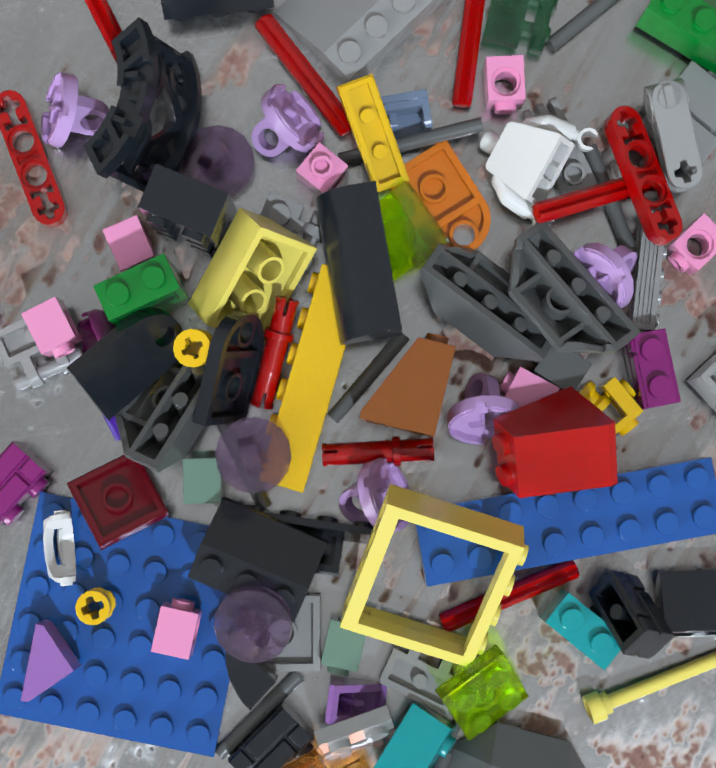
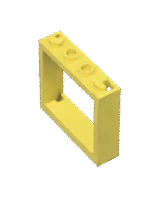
(451, 520)

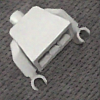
(529, 159)

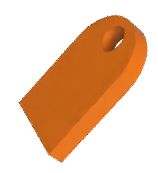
(449, 193)

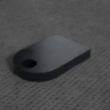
(127, 360)
(230, 370)

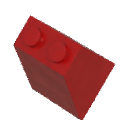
(555, 446)

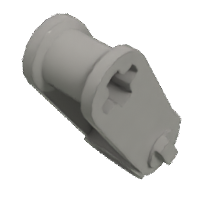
(673, 132)

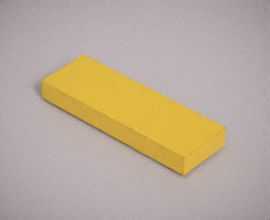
(372, 132)

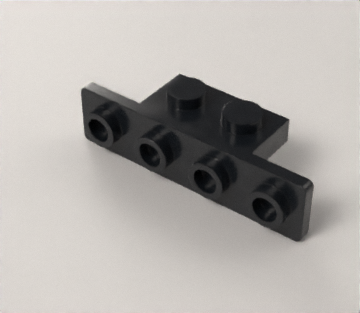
(328, 529)

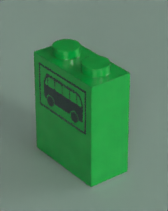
(147, 285)

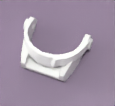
(65, 571)

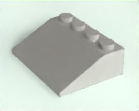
(353, 34)

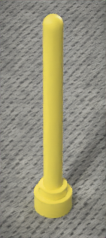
(601, 704)

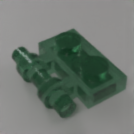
(507, 23)

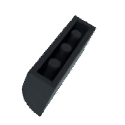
(358, 263)
(687, 602)

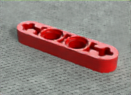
(32, 158)
(648, 174)

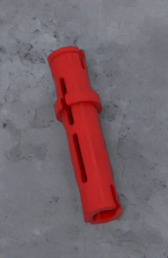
(274, 352)
(392, 450)

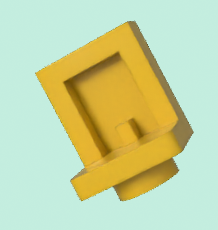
(622, 401)

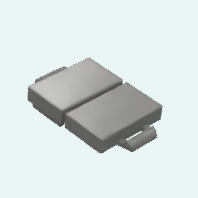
(702, 100)

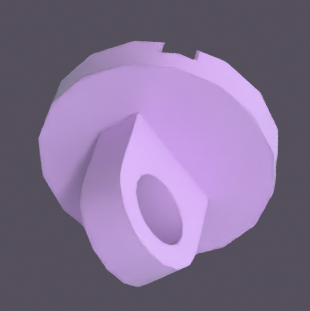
(68, 111)
(290, 119)
(610, 269)
(473, 417)
(371, 490)

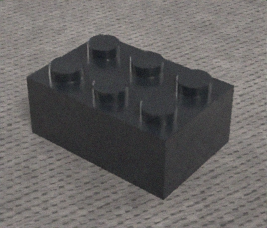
(187, 209)

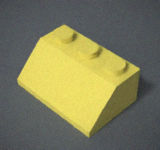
(251, 269)

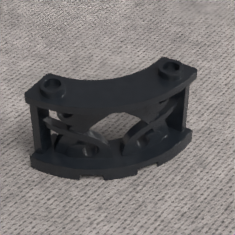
(143, 72)

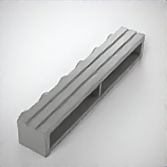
(647, 277)

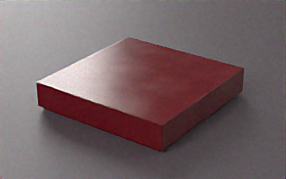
(117, 500)

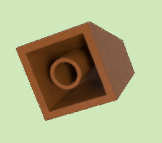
(414, 389)

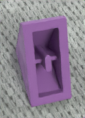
(48, 660)
(352, 697)

